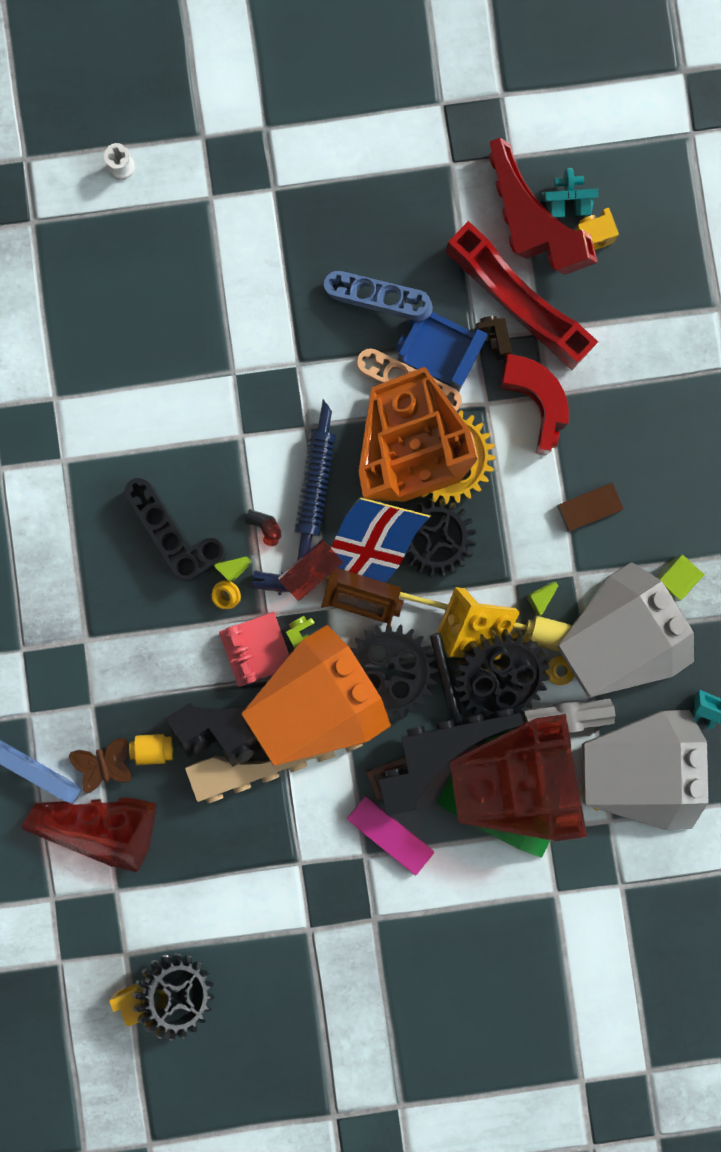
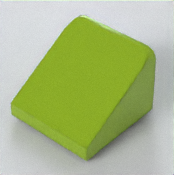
(234, 568)
(540, 598)

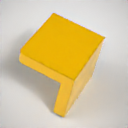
(124, 1001)

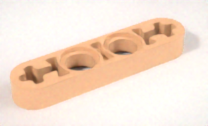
(393, 363)

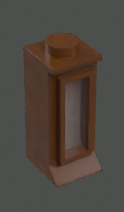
(363, 596)

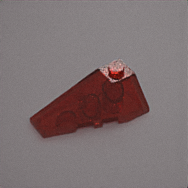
(106, 832)

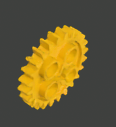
(477, 469)

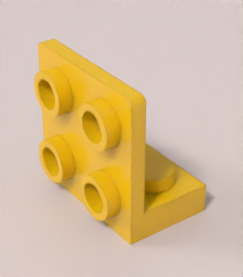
(467, 620)

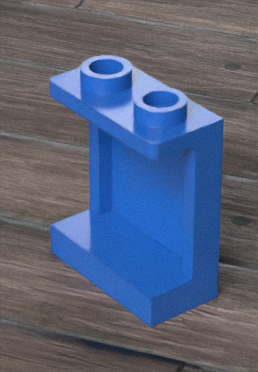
(442, 348)

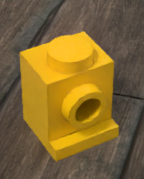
(601, 229)

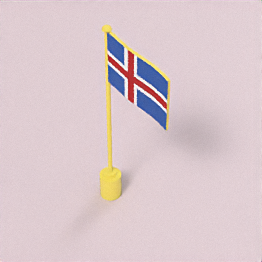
(375, 542)

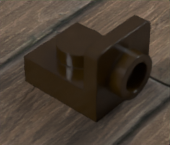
(499, 340)

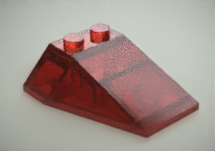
(522, 783)

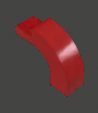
(541, 385)

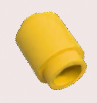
(151, 749)

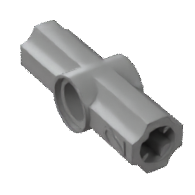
(578, 715)

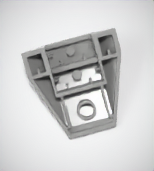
(628, 635)
(649, 771)

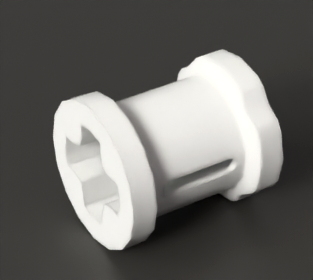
(112, 155)

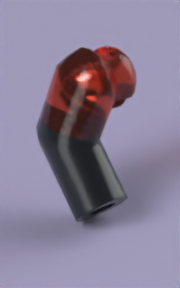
(268, 525)

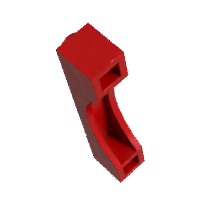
(551, 327)

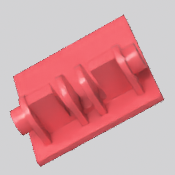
(254, 648)

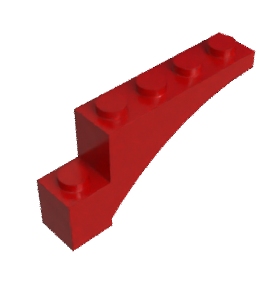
(530, 224)

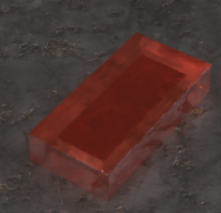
(310, 570)

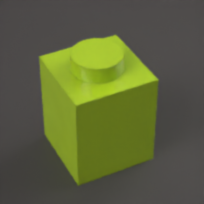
(680, 577)

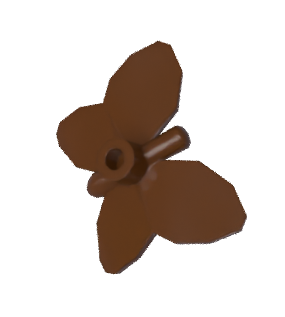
(102, 767)

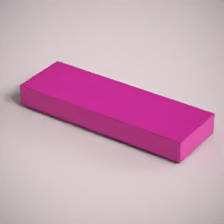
(390, 835)

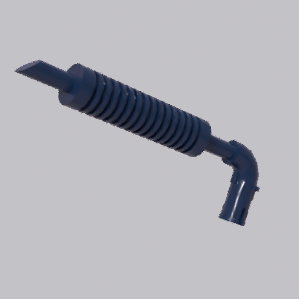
(312, 495)

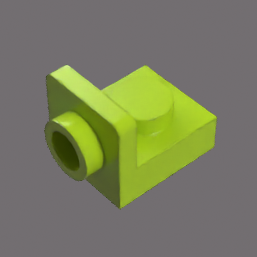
(296, 627)

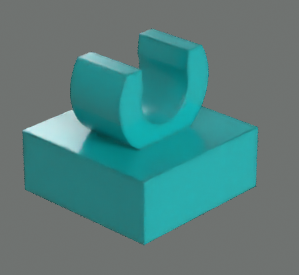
(707, 707)

